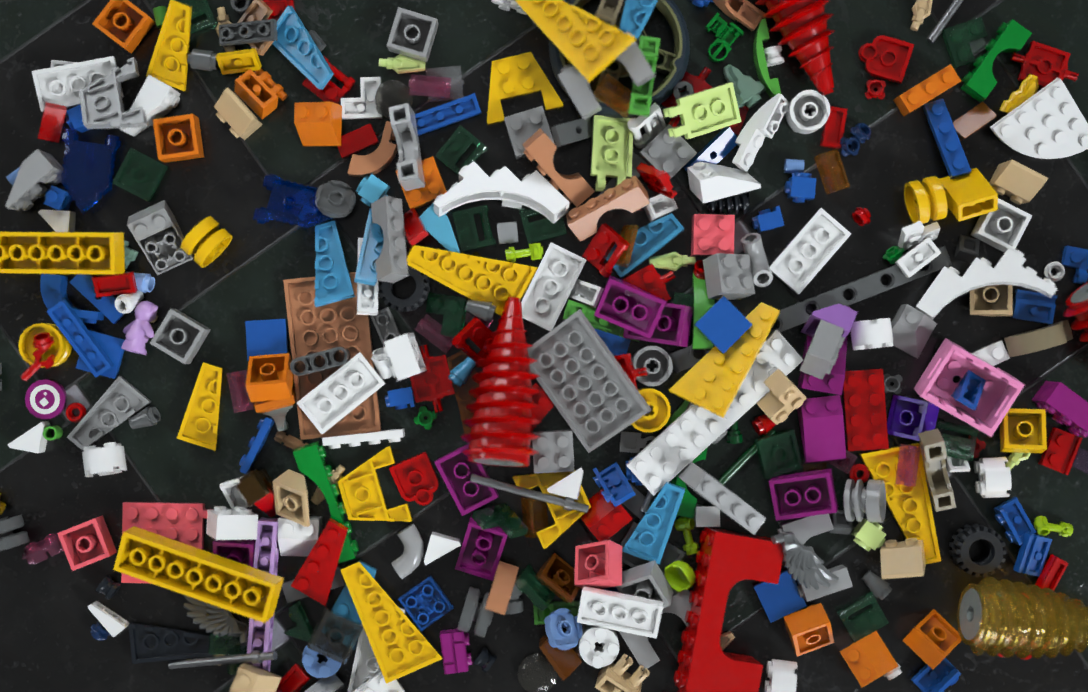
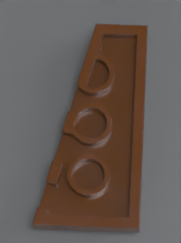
(461, 393)

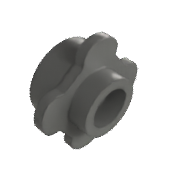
(896, 380)

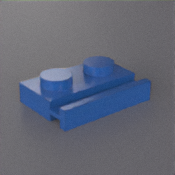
(1033, 307)
(1032, 554)

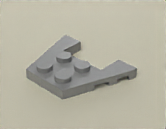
(103, 102)

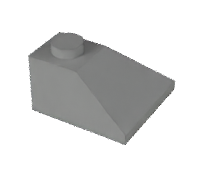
(911, 330)

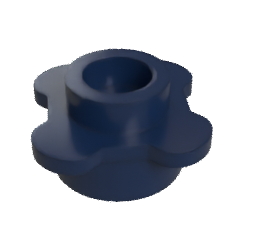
(861, 132)
(854, 146)
(99, 632)

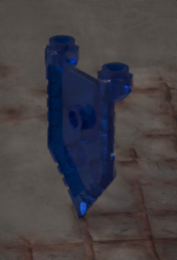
(88, 168)
(290, 203)

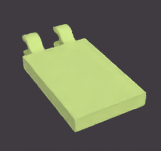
(705, 111)
(611, 150)

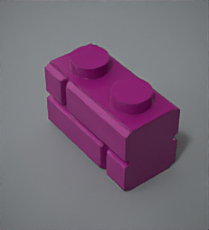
(455, 651)

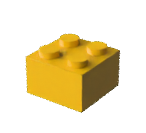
(1023, 431)

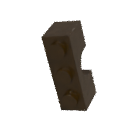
(254, 485)

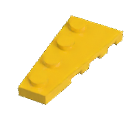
(172, 47)
(202, 413)

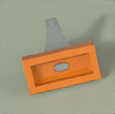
(277, 410)

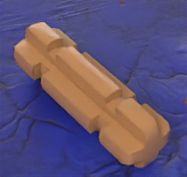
(289, 441)

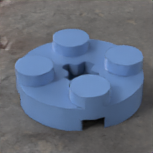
(554, 632)
(318, 670)

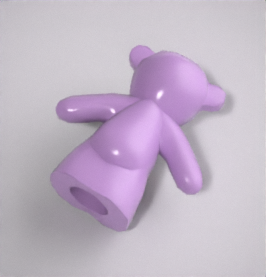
(140, 329)

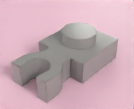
(633, 442)

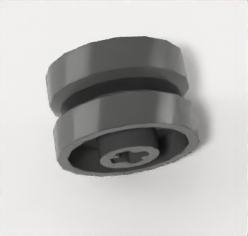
(7, 537)
(475, 612)

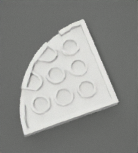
(1045, 125)

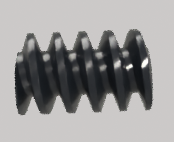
(735, 202)

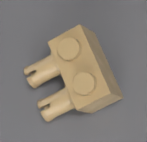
(616, 678)

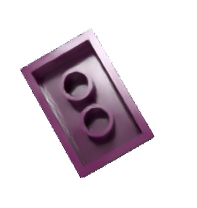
(1064, 406)
(457, 473)
(803, 494)

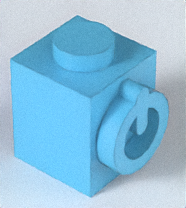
(371, 189)

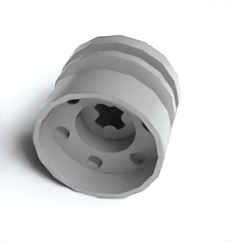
(860, 500)

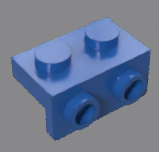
(614, 484)
(1014, 520)
(937, 679)

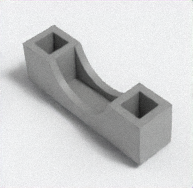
(410, 162)
(392, 261)

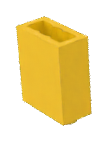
(969, 195)

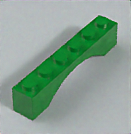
(312, 463)

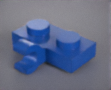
(1077, 259)

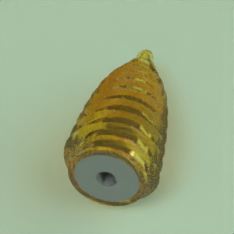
(1020, 620)

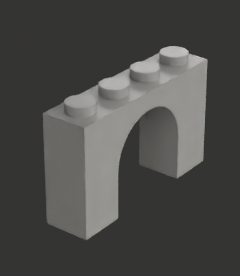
(580, 89)
(722, 497)
(803, 529)
(641, 646)

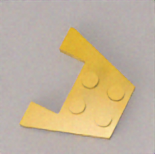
(518, 77)
(364, 495)
(562, 517)

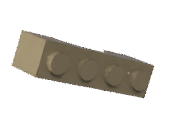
(937, 477)

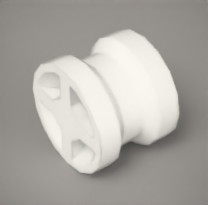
(773, 55)

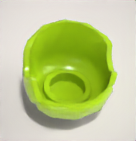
(679, 575)

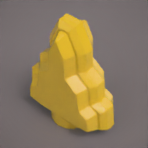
(1027, 89)

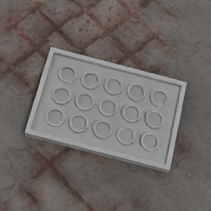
(586, 382)

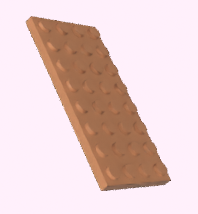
(321, 329)

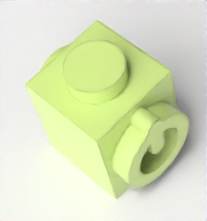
(869, 535)

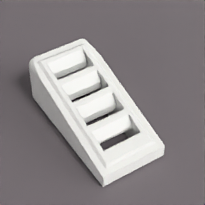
(110, 620)

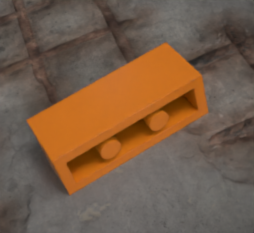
(927, 90)

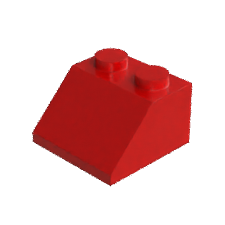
(604, 518)

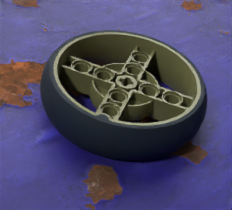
(673, 64)

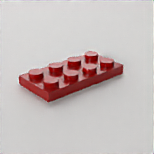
(865, 410)

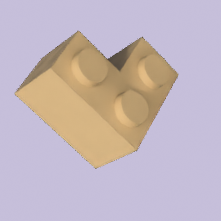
(781, 398)

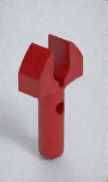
(38, 354)

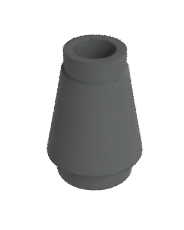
(481, 309)
(145, 418)
(877, 585)

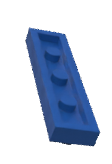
(447, 114)
(946, 138)
(80, 338)

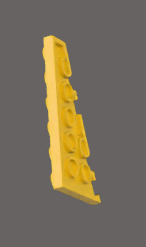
(577, 34)
(473, 275)
(719, 376)
(907, 504)
(391, 634)

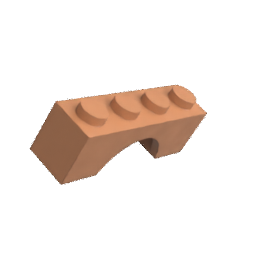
(542, 149)
(627, 195)

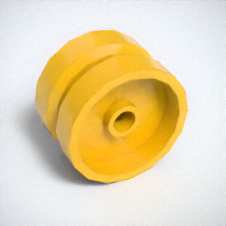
(925, 200)
(206, 241)
(60, 348)
(660, 412)

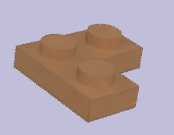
(257, 11)

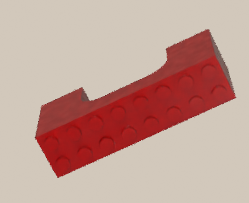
(722, 562)

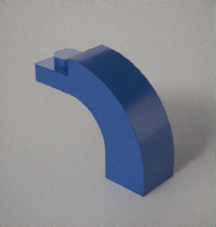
(54, 290)

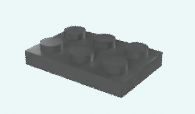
(669, 556)

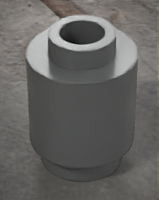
(202, 60)

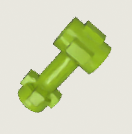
(535, 251)
(686, 524)
(1043, 527)

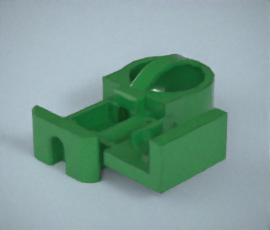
(725, 33)

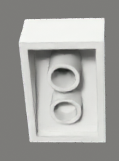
(156, 100)
(715, 181)

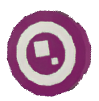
(45, 399)

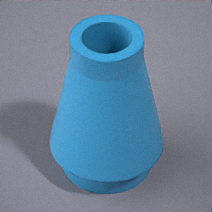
(461, 373)

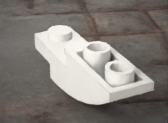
(761, 125)

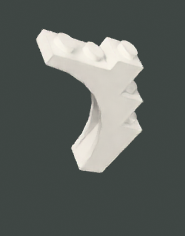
(476, 185)
(1008, 271)

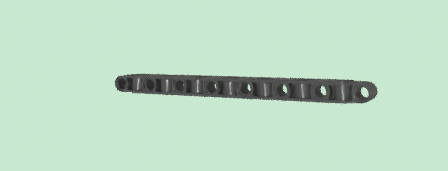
(860, 290)

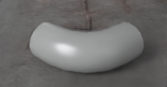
(754, 247)
(412, 552)

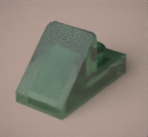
(303, 628)

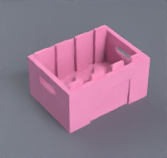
(995, 400)

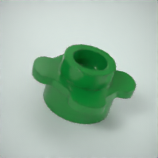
(893, 254)
(420, 418)

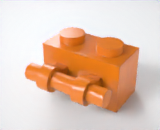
(259, 91)

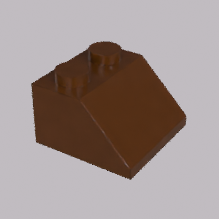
(559, 578)
(562, 660)

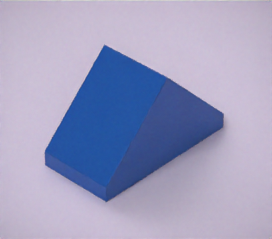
(969, 390)

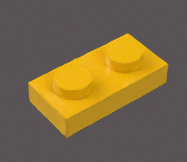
(238, 61)

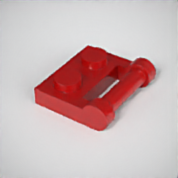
(331, 92)
(601, 247)
(478, 333)

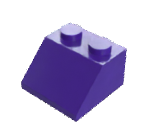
(910, 417)

